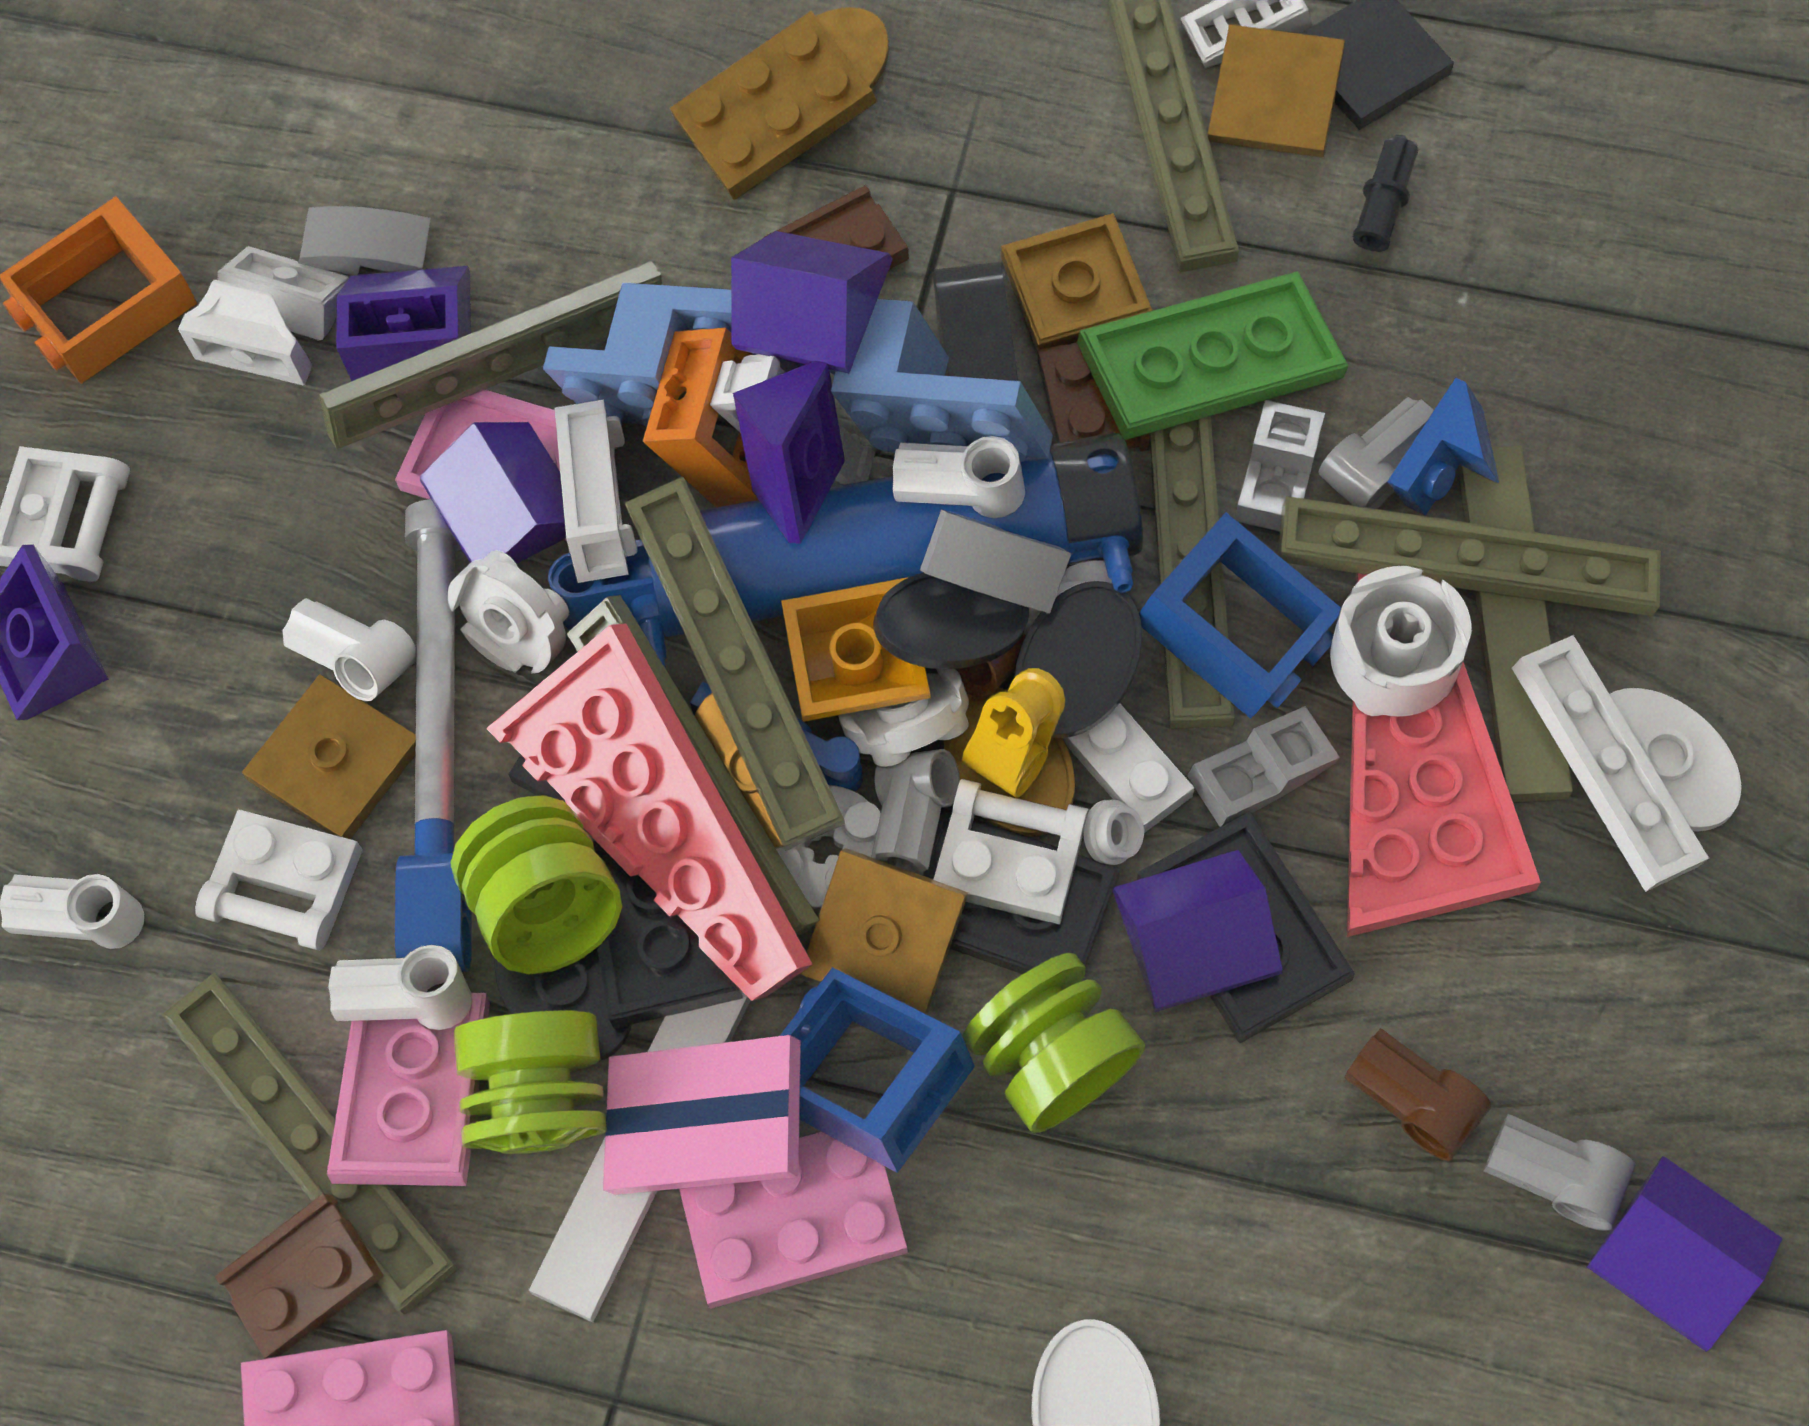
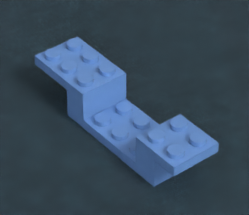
(891, 394)

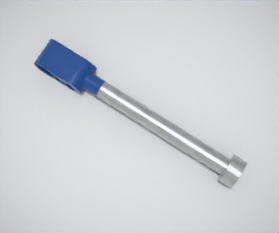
(426, 895)

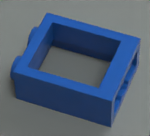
(1208, 650)
(915, 1095)

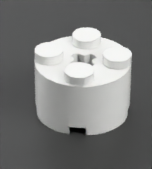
(1399, 642)

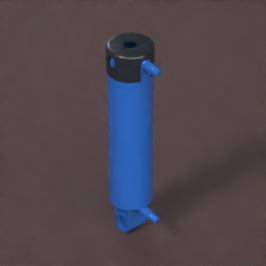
(862, 536)

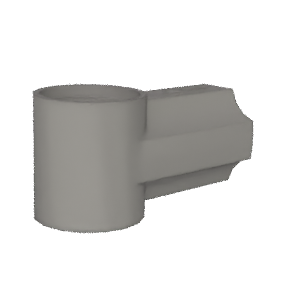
(1363, 464)
(911, 807)
(1579, 1177)

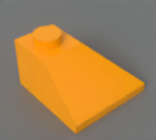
(839, 658)

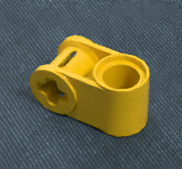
(1016, 731)

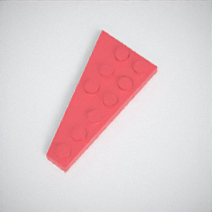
(1430, 816)

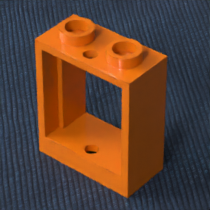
(72, 257)
(684, 427)

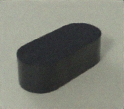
(975, 321)

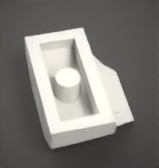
(244, 332)

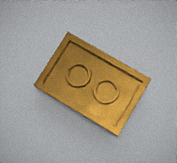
(773, 105)

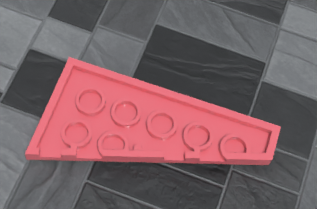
(643, 794)

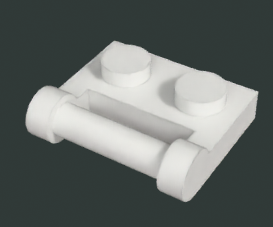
(41, 502)
(286, 861)
(1006, 871)

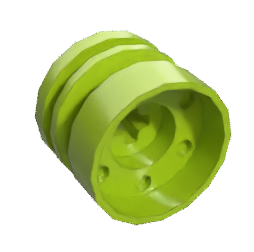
(535, 884)
(1044, 1031)
(529, 1080)

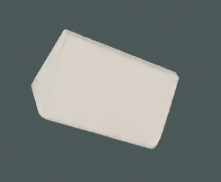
(302, 292)

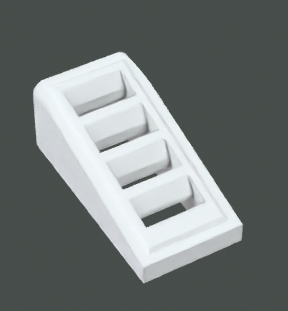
(1292, 19)

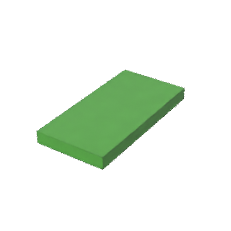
(1211, 355)

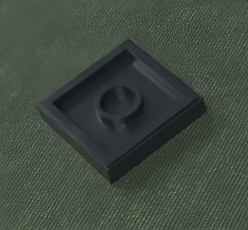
(1383, 59)

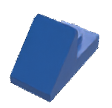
(1450, 438)

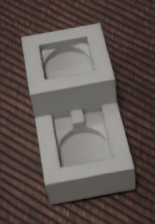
(354, 237)
(1278, 462)
(995, 561)
(1263, 767)

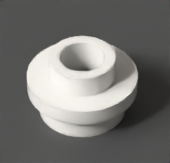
(1112, 832)

